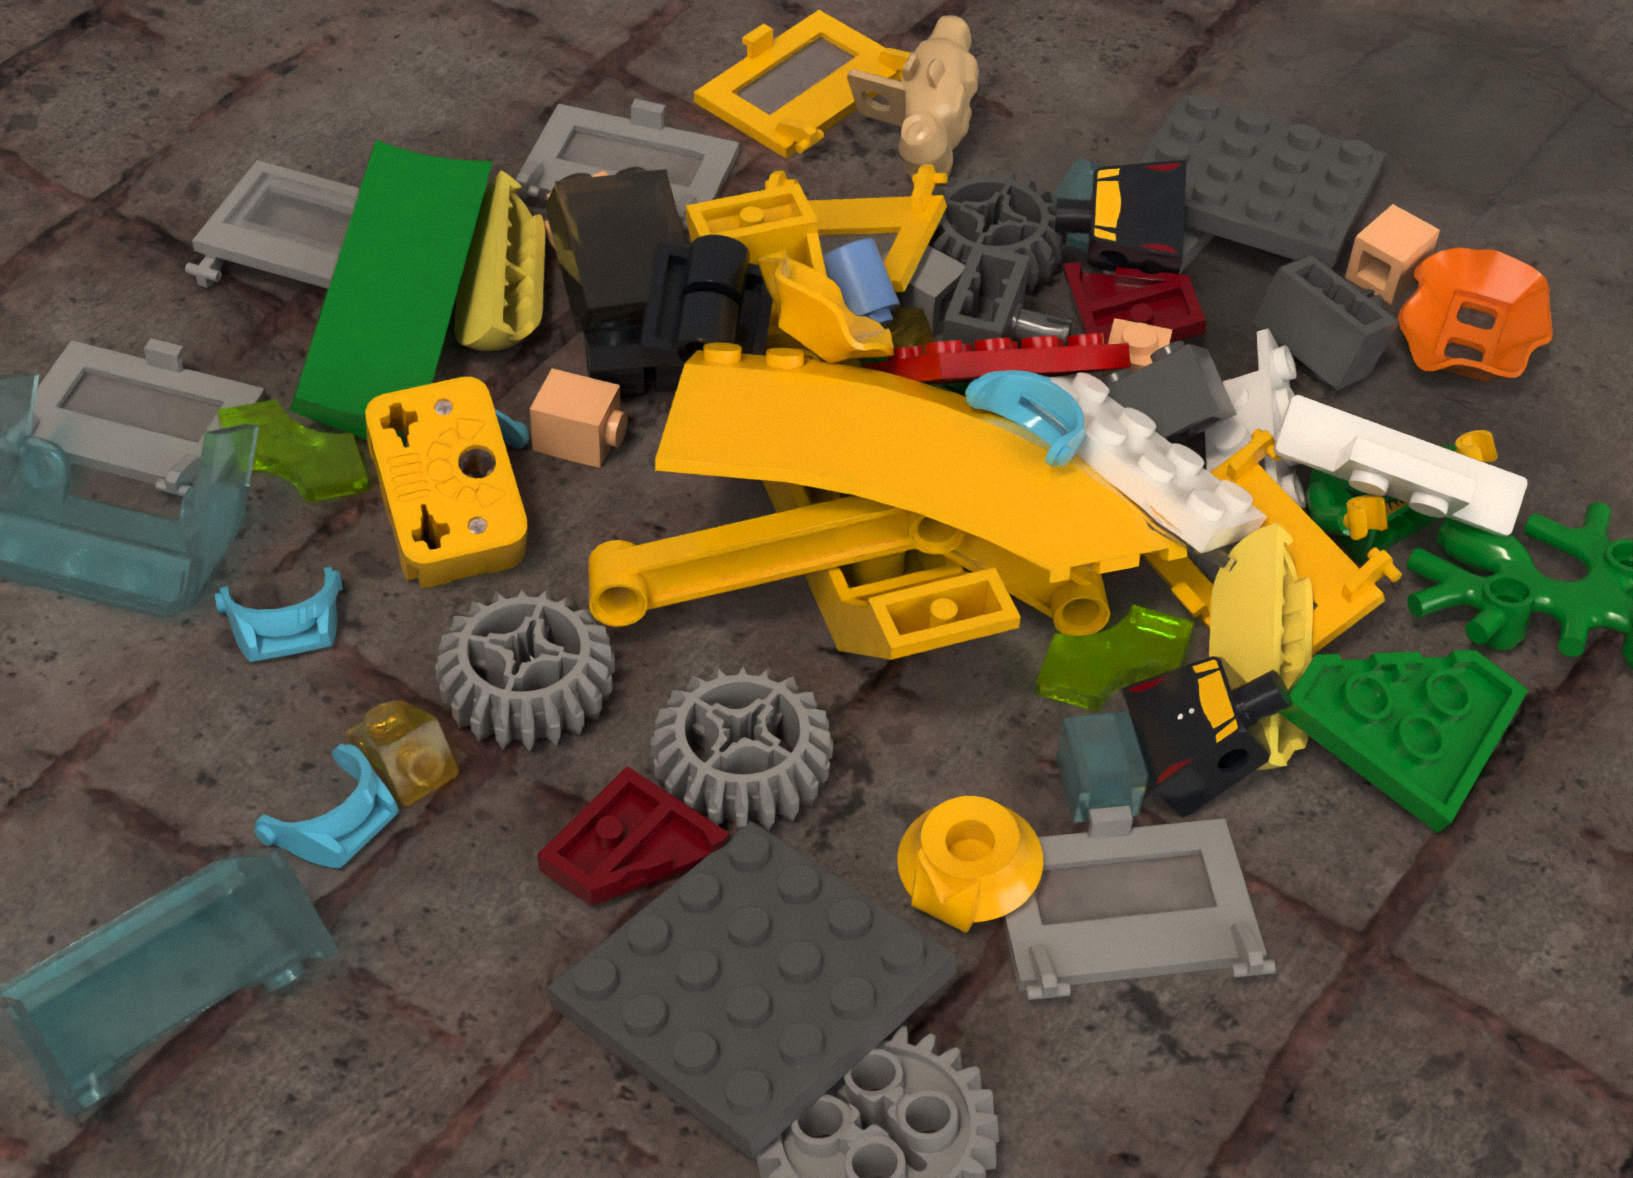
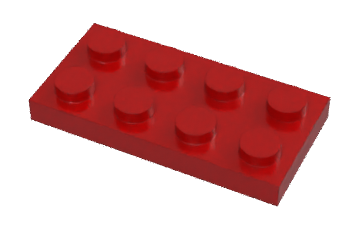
(1045, 355)

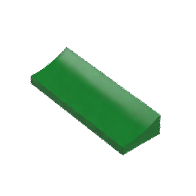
(391, 284)

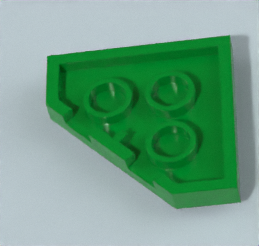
(1408, 722)

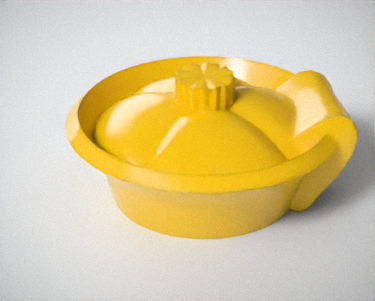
(969, 861)

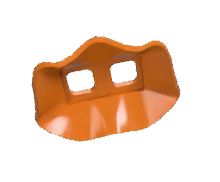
(1483, 282)

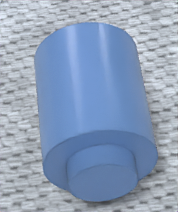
(863, 280)

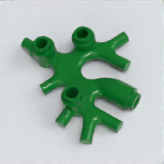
(1519, 589)

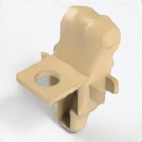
(929, 99)

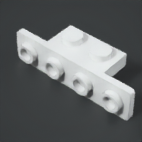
(1259, 403)
(1400, 466)

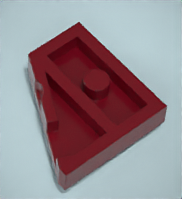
(1137, 297)
(628, 840)

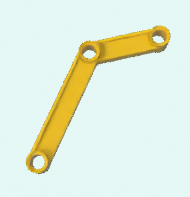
(813, 538)

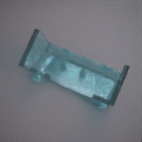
(104, 548)
(157, 968)

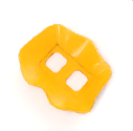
(815, 313)

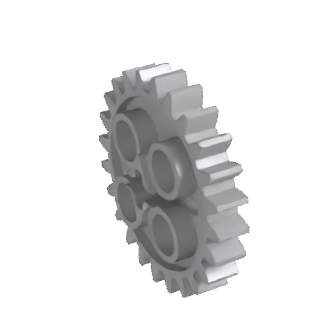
(881, 1129)

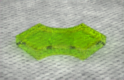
(311, 460)
(1096, 665)

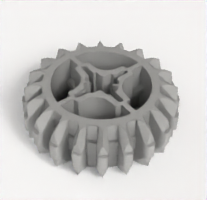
(525, 668)
(746, 767)

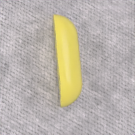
(503, 272)
(1264, 624)

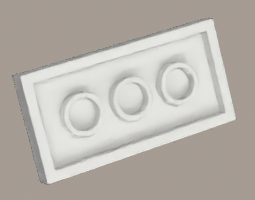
(1149, 468)

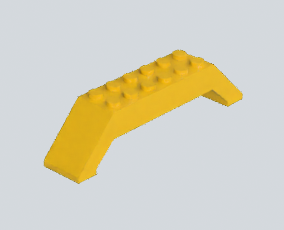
(882, 603)

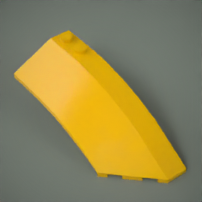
(901, 448)

